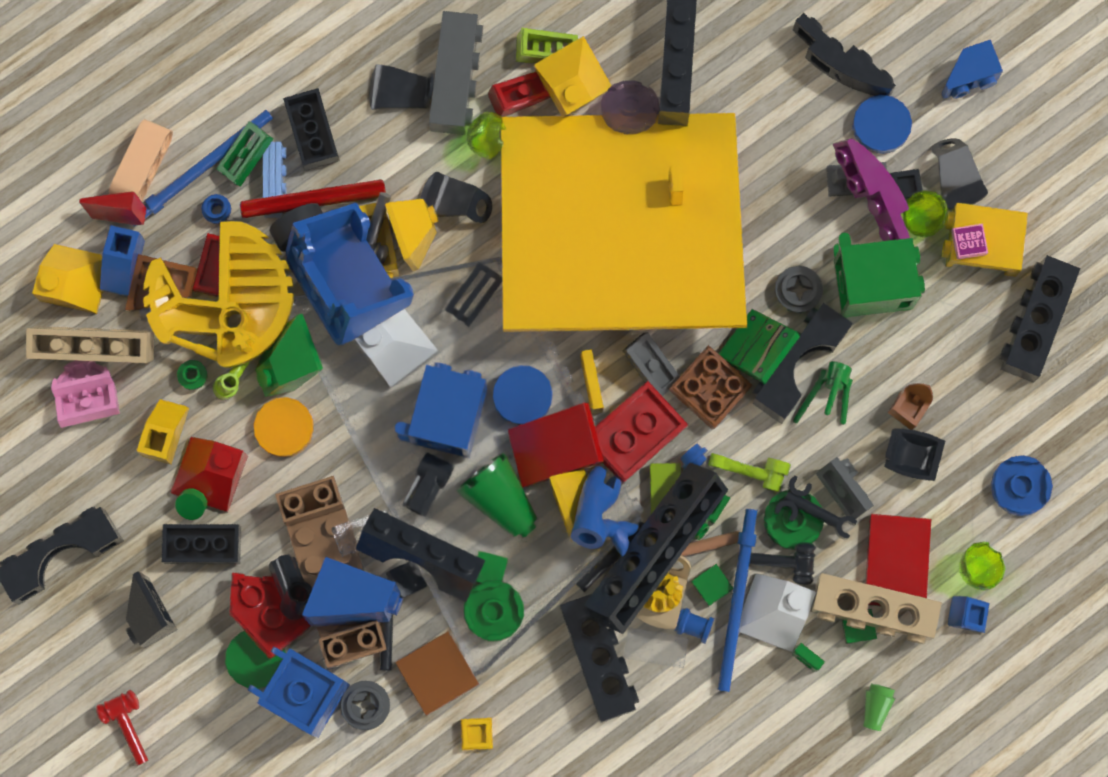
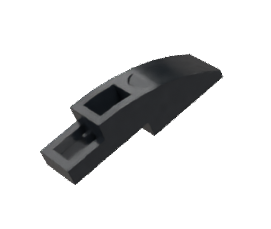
(849, 68)

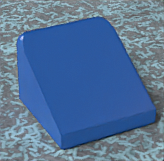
(968, 613)

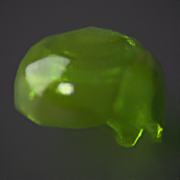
(484, 135)
(925, 214)
(981, 566)

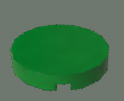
(786, 534)
(494, 610)
(248, 663)

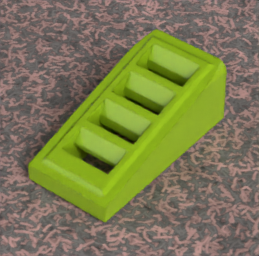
(536, 36)

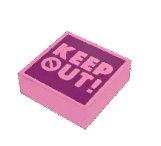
(969, 241)

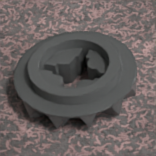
(807, 279)
(358, 692)

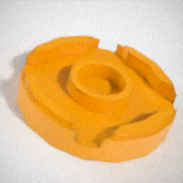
(283, 427)

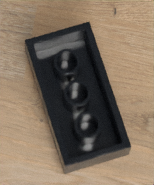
(311, 129)
(201, 544)

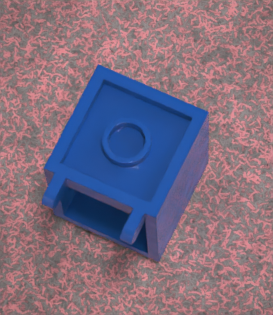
(446, 411)
(302, 692)

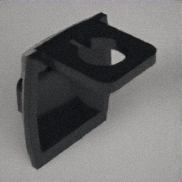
(914, 454)

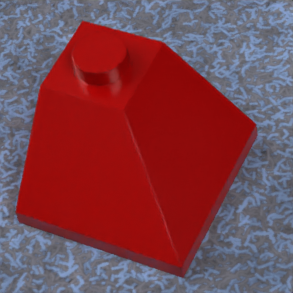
(211, 470)

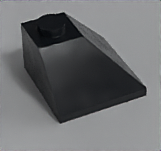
(146, 613)

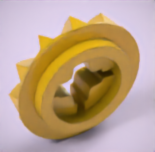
(669, 598)

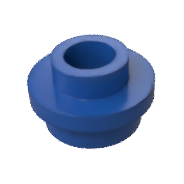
(212, 201)
(694, 455)

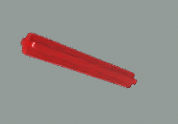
(322, 197)

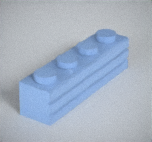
(273, 173)

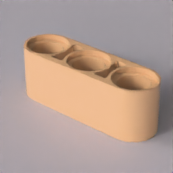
(142, 159)

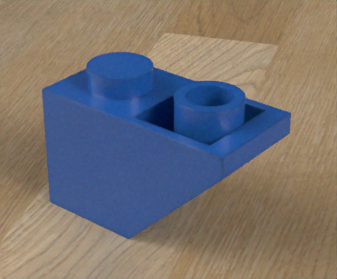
(974, 68)
(120, 259)

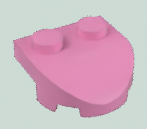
(84, 393)

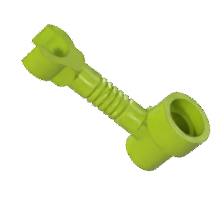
(219, 388)
(771, 475)

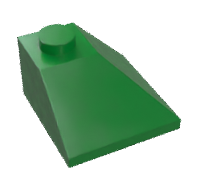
(289, 360)

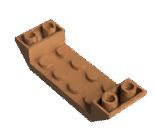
(309, 516)

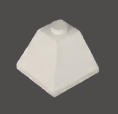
(396, 347)
(776, 611)

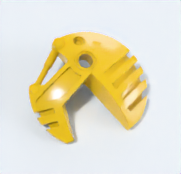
(249, 285)

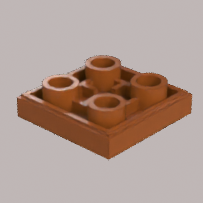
(710, 387)
(437, 673)

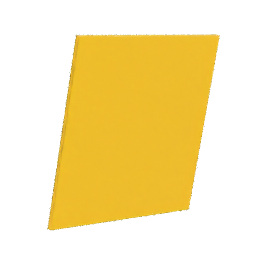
(596, 230)

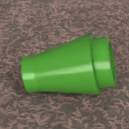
(877, 706)

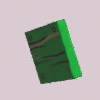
(759, 346)

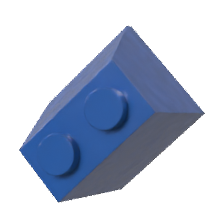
(350, 597)

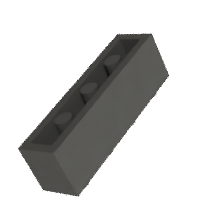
(454, 73)

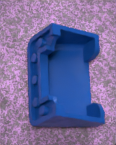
(344, 273)

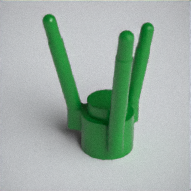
(836, 378)

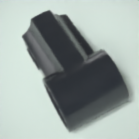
(430, 478)
(290, 586)

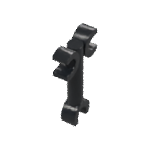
(794, 500)

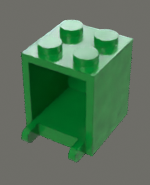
(877, 276)

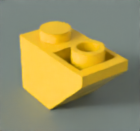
(163, 431)

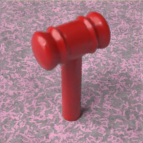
(118, 709)

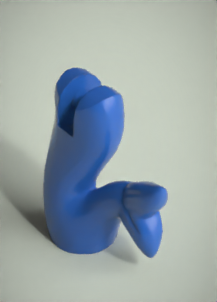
(589, 526)

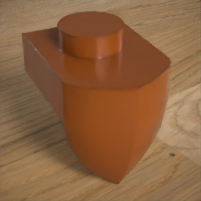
(912, 404)

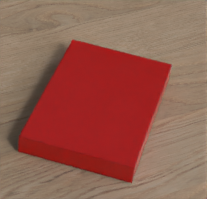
(637, 431)
(555, 444)
(898, 554)

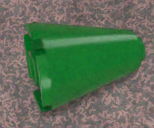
(500, 497)

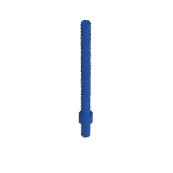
(155, 202)
(746, 540)

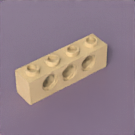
(89, 344)
(923, 610)

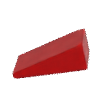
(517, 94)
(117, 208)

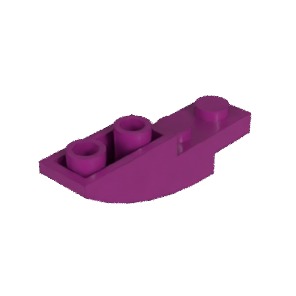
(871, 180)

